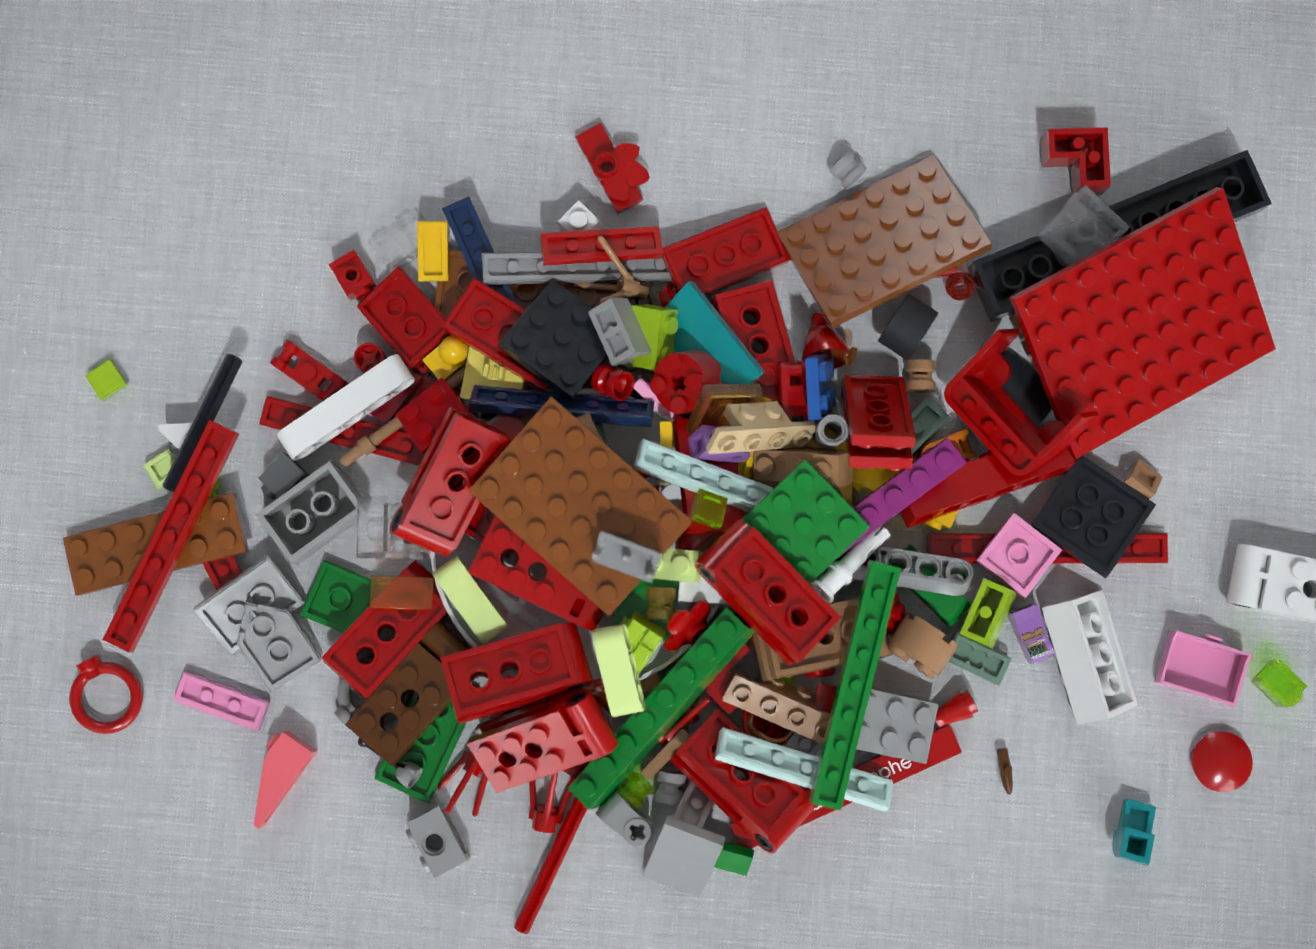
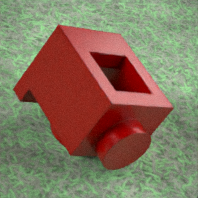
(347, 265)

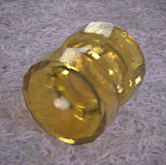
(660, 603)

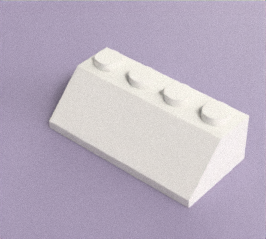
(1089, 657)

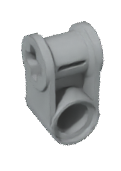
(620, 815)

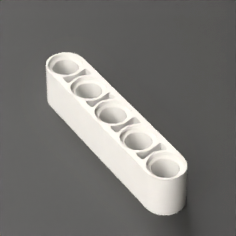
(345, 407)

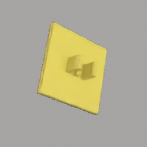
(485, 372)

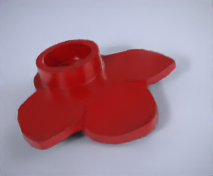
(624, 171)
(687, 626)

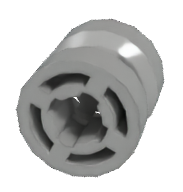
(670, 789)

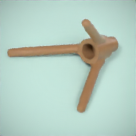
(625, 286)

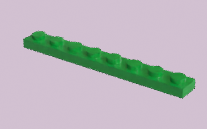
(854, 685)

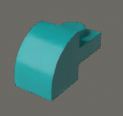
(1133, 837)

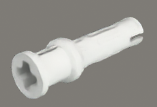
(841, 571)

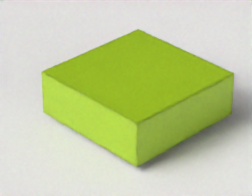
(106, 380)

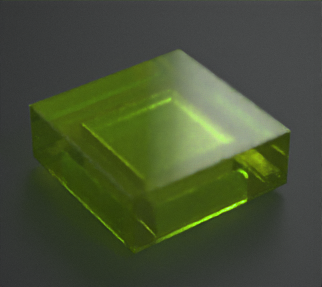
(708, 508)

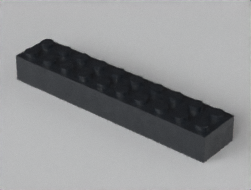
(1031, 260)

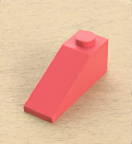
(281, 769)

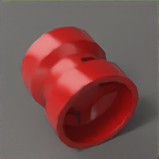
(366, 355)
(611, 381)

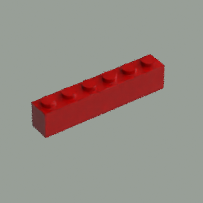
(977, 483)

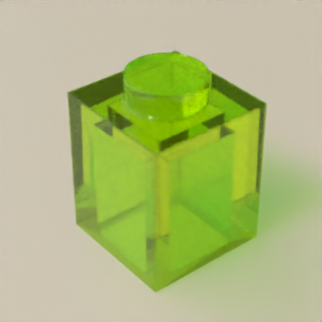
(1279, 684)

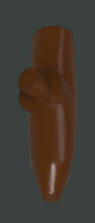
(1005, 769)

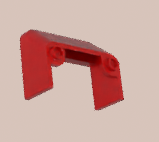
(998, 420)

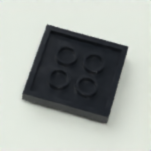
(556, 340)
(1093, 516)

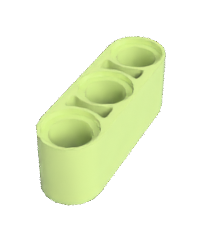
(470, 599)
(618, 670)

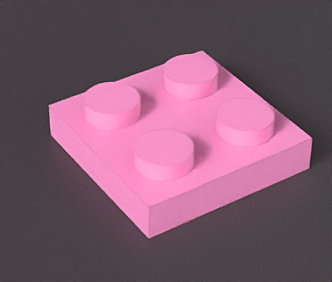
(1018, 555)

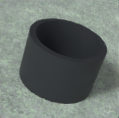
(908, 326)

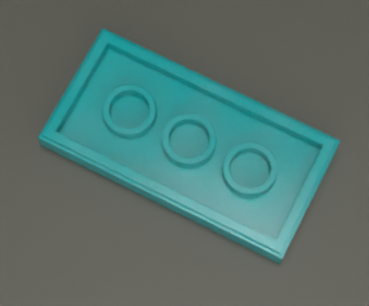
(705, 330)

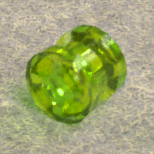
(636, 789)

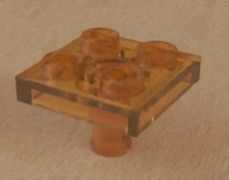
(714, 400)

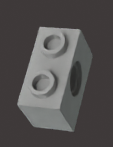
(453, 850)

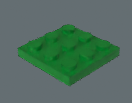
(807, 521)

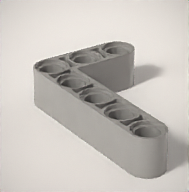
(913, 562)

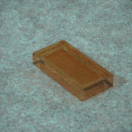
(401, 592)

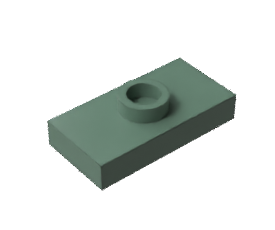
(979, 659)

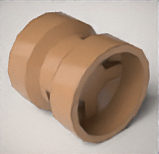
(920, 376)

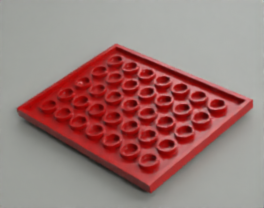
(1145, 320)

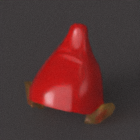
(825, 339)

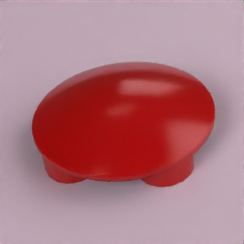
(1222, 761)

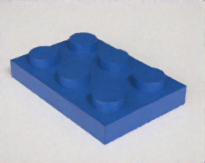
(819, 395)

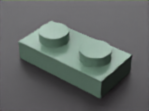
(926, 420)

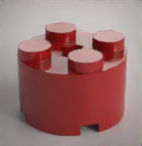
(681, 378)

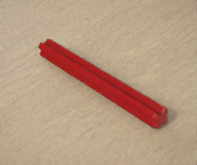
(550, 867)

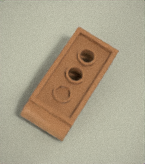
(825, 655)

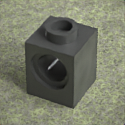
(282, 476)

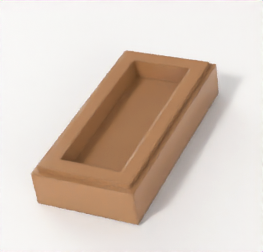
(665, 754)

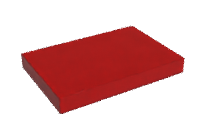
(404, 317)

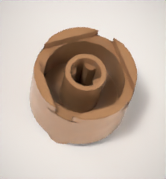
(923, 644)

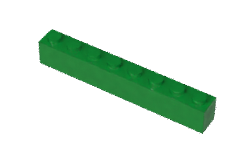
(663, 708)

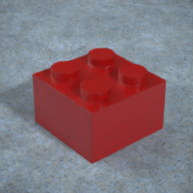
(425, 413)

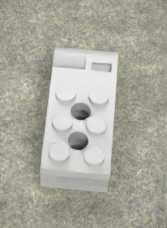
(1273, 583)

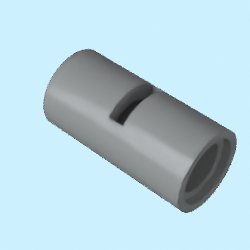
(838, 424)

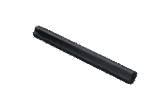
(207, 411)

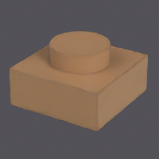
(1143, 479)

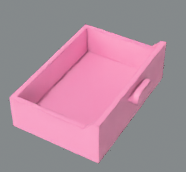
(1202, 667)

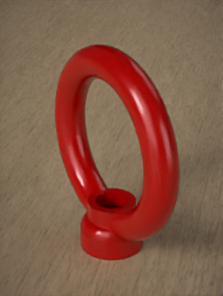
(92, 668)

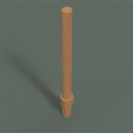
(367, 444)

